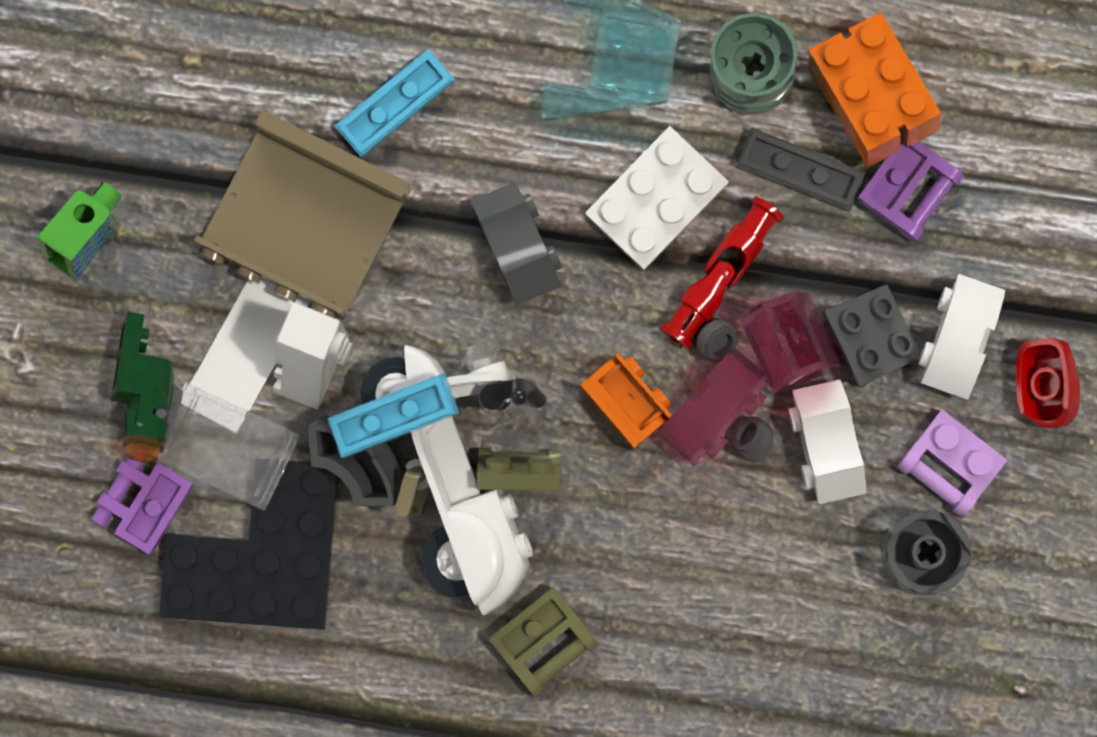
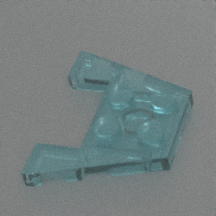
(629, 62)

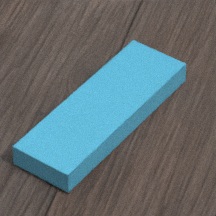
(395, 103)
(393, 415)

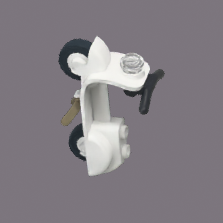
(479, 543)

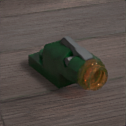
(147, 390)

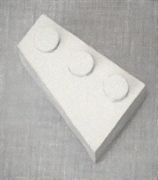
(309, 351)

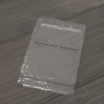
(228, 447)

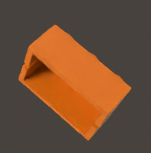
(874, 89)

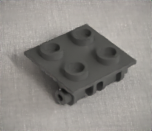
(871, 335)

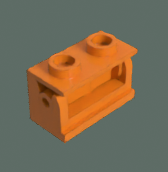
(627, 400)

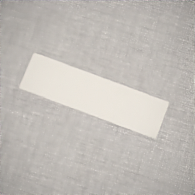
(245, 346)

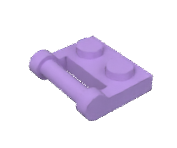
(959, 452)

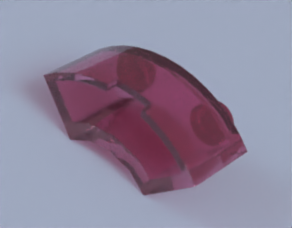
(714, 407)

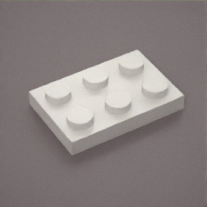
(656, 198)

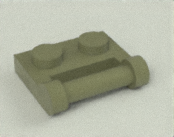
(519, 471)
(536, 629)

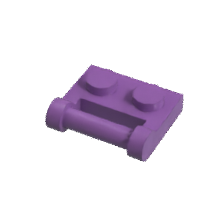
(897, 181)

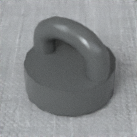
(715, 339)
(752, 438)

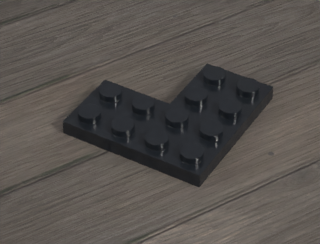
(271, 578)

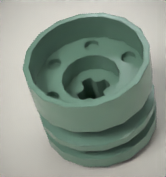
(747, 41)

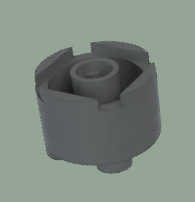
(949, 556)

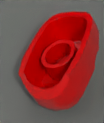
(1047, 383)

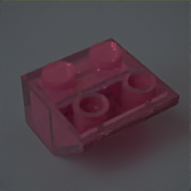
(790, 340)

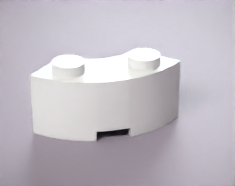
(962, 335)
(828, 442)

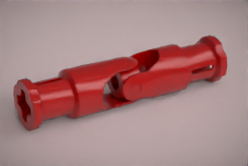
(706, 295)

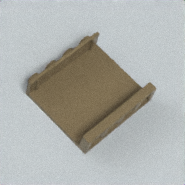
(303, 217)

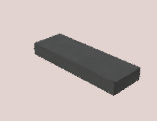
(800, 169)

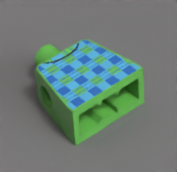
(72, 243)

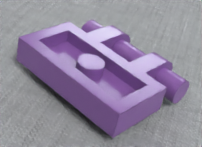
(153, 507)

